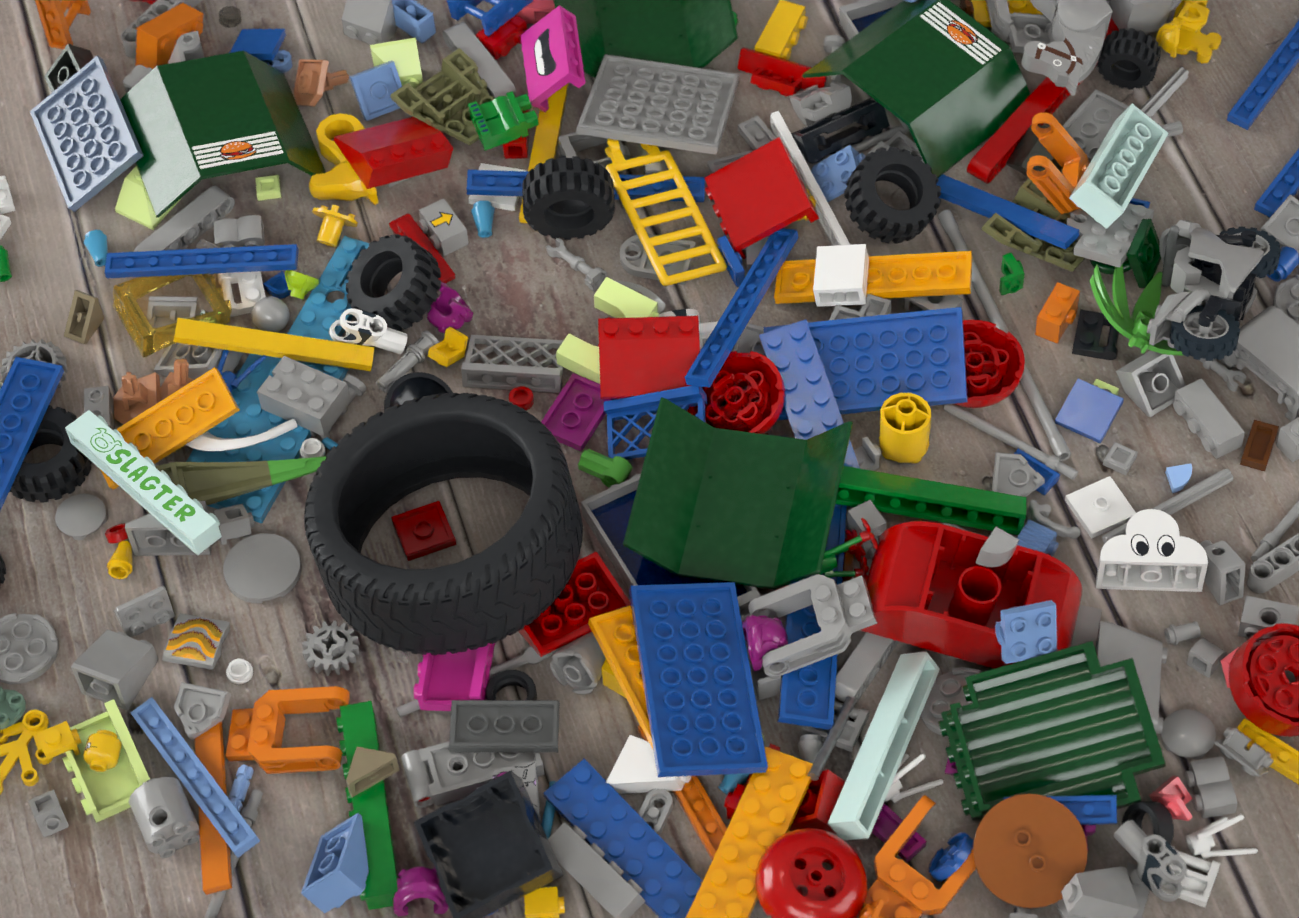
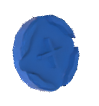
(949, 860)

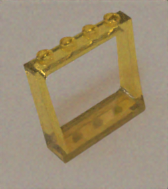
(149, 339)

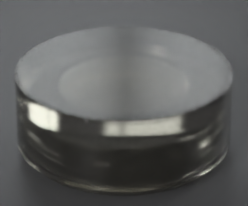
(230, 16)

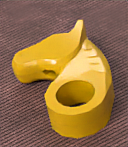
(341, 180)

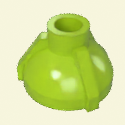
(300, 283)

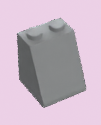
(114, 668)

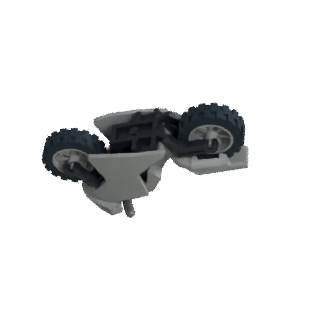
(1212, 286)

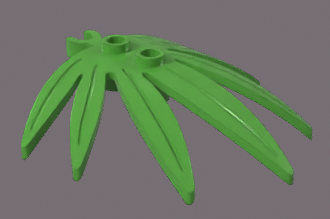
(1118, 314)

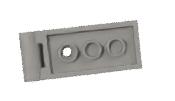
(434, 775)

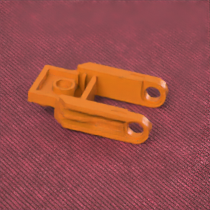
(1070, 156)
(259, 730)
(902, 887)

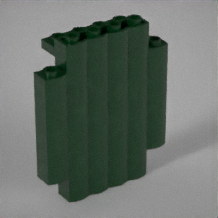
(1051, 731)

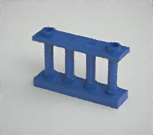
(494, 18)

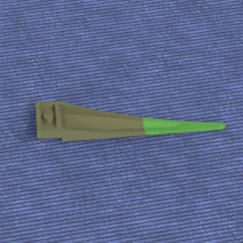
(225, 480)

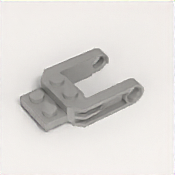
(1018, 27)
(838, 611)

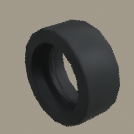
(511, 678)
(1160, 816)

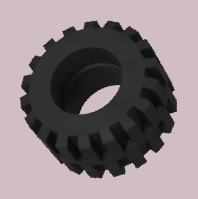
(1129, 58)

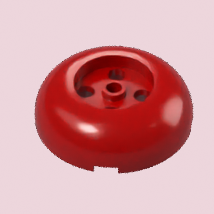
(1000, 373)
(762, 383)
(778, 877)

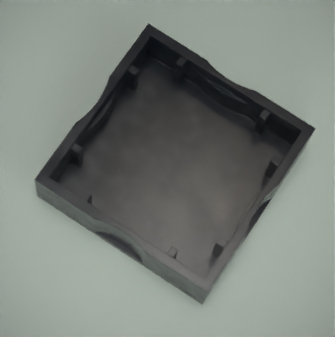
(488, 848)

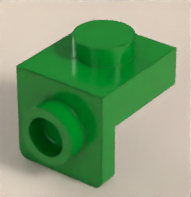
(1013, 275)

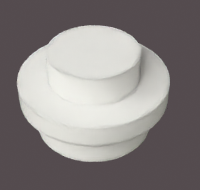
(312, 448)
(239, 671)

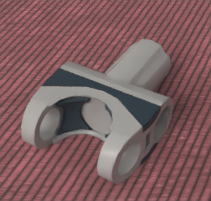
(1153, 859)

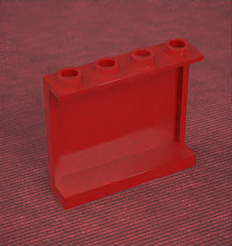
(759, 195)

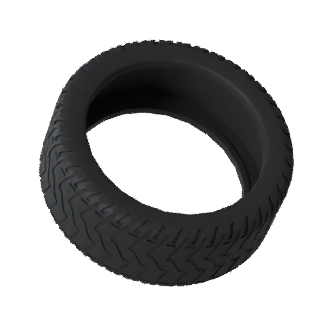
(463, 601)

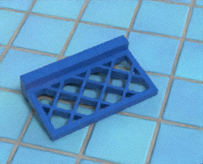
(642, 405)

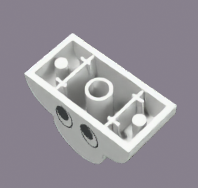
(1152, 557)

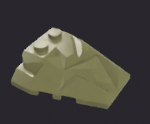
(445, 97)
(1009, 235)

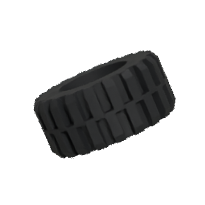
(907, 173)
(568, 197)
(376, 269)
(60, 473)

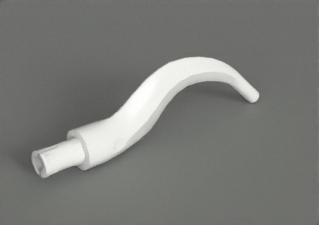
(209, 442)

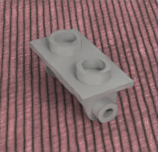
(1252, 760)

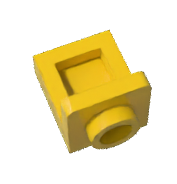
(450, 349)
(59, 740)

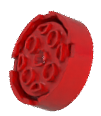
(1260, 680)

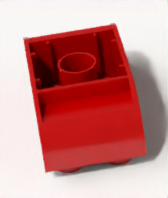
(941, 600)

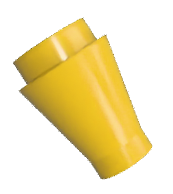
(121, 561)

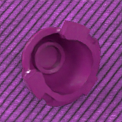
(449, 310)
(763, 636)
(418, 883)

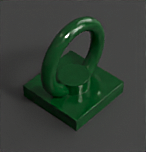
(1142, 255)

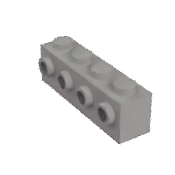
(594, 873)

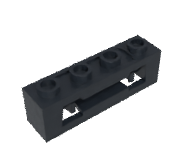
(867, 113)

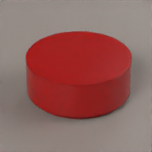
(522, 397)
(116, 533)

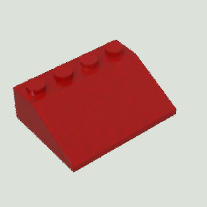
(395, 151)
(646, 354)
(586, 595)

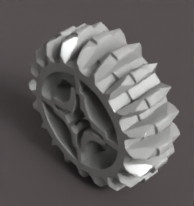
(35, 351)

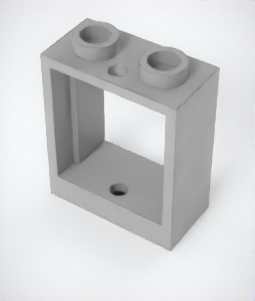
(575, 142)

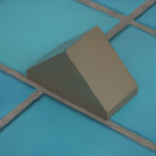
(83, 317)
(369, 768)

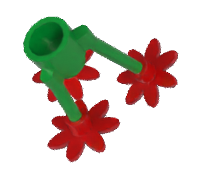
(853, 546)

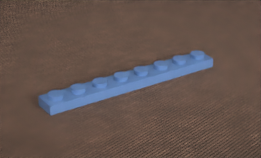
(195, 777)

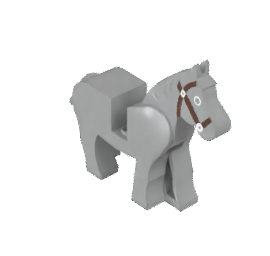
(1080, 32)

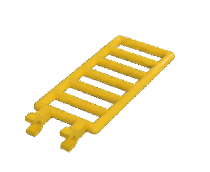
(654, 155)

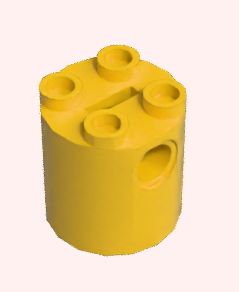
(904, 428)

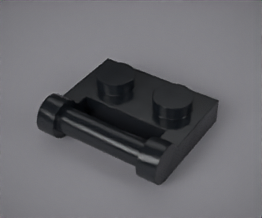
(1089, 334)

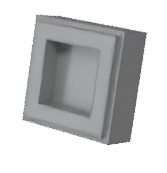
(1120, 458)

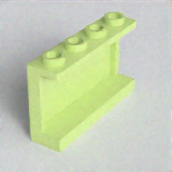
(110, 790)

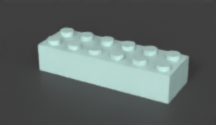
(1119, 166)

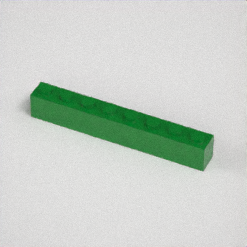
(932, 500)
(360, 730)

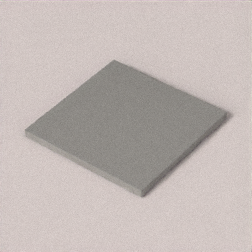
(659, 104)

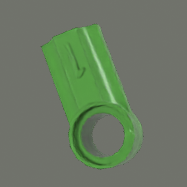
(607, 469)

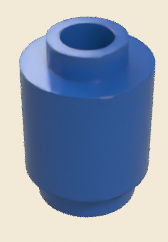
(1287, 263)

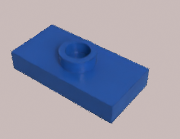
(733, 261)

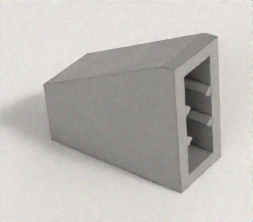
(1101, 894)

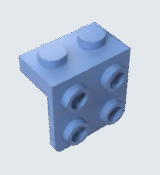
(835, 170)

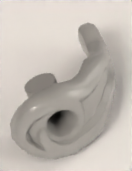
(1040, 515)

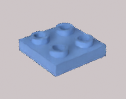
(1027, 631)

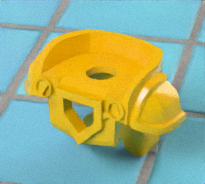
(1185, 32)

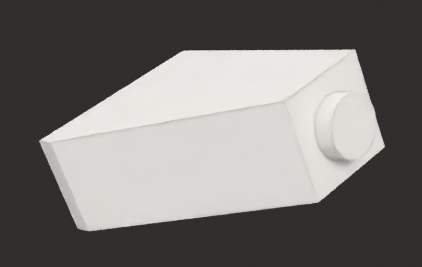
(637, 771)

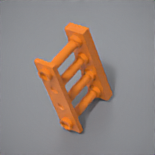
(55, 23)

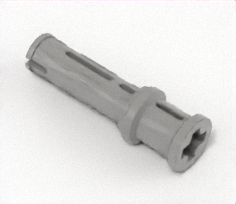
(414, 354)

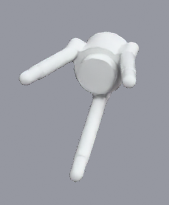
(894, 793)
(1202, 840)

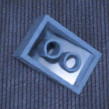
(338, 866)

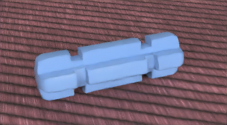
(240, 786)

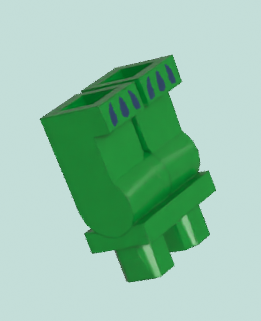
(502, 119)

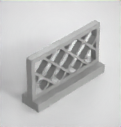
(507, 377)

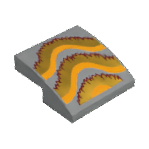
(196, 641)

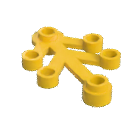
(18, 748)

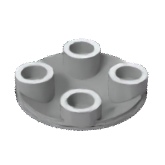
(80, 515)
(1188, 733)

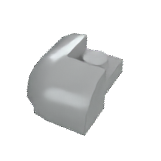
(819, 103)

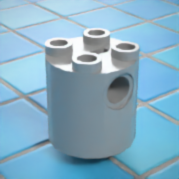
(164, 816)

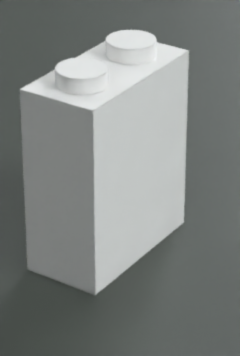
(841, 275)

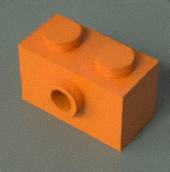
(1057, 312)

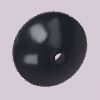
(414, 386)

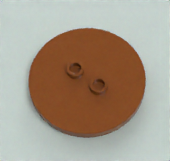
(1029, 850)

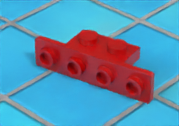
(776, 73)
(408, 227)

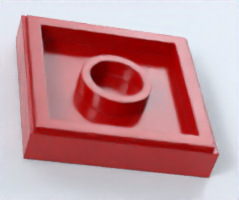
(423, 530)

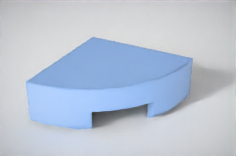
(1178, 476)

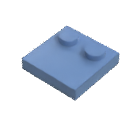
(374, 89)

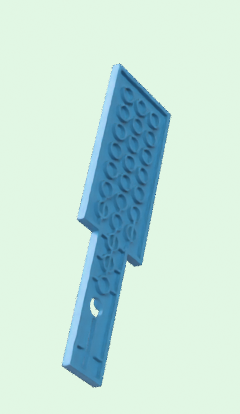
(251, 420)

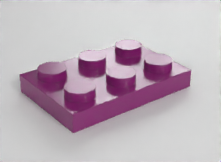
(576, 412)

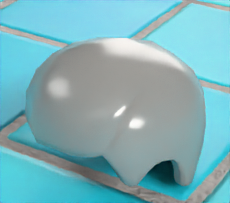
(270, 314)

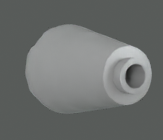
(579, 664)

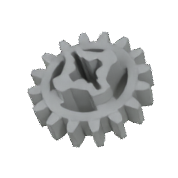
(332, 649)

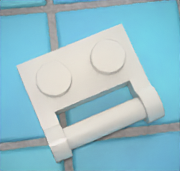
(250, 289)
(1195, 886)

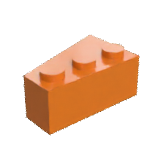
(159, 36)

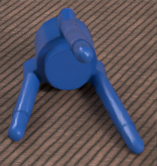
(230, 378)

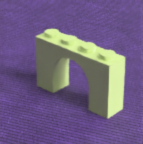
(619, 303)

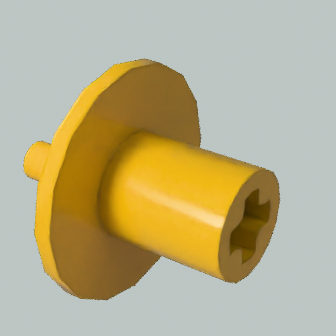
(332, 224)

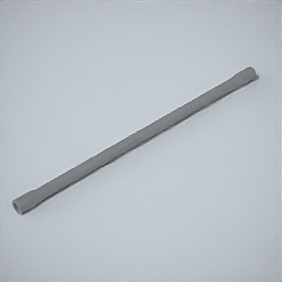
(1055, 438)

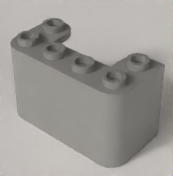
(1271, 351)

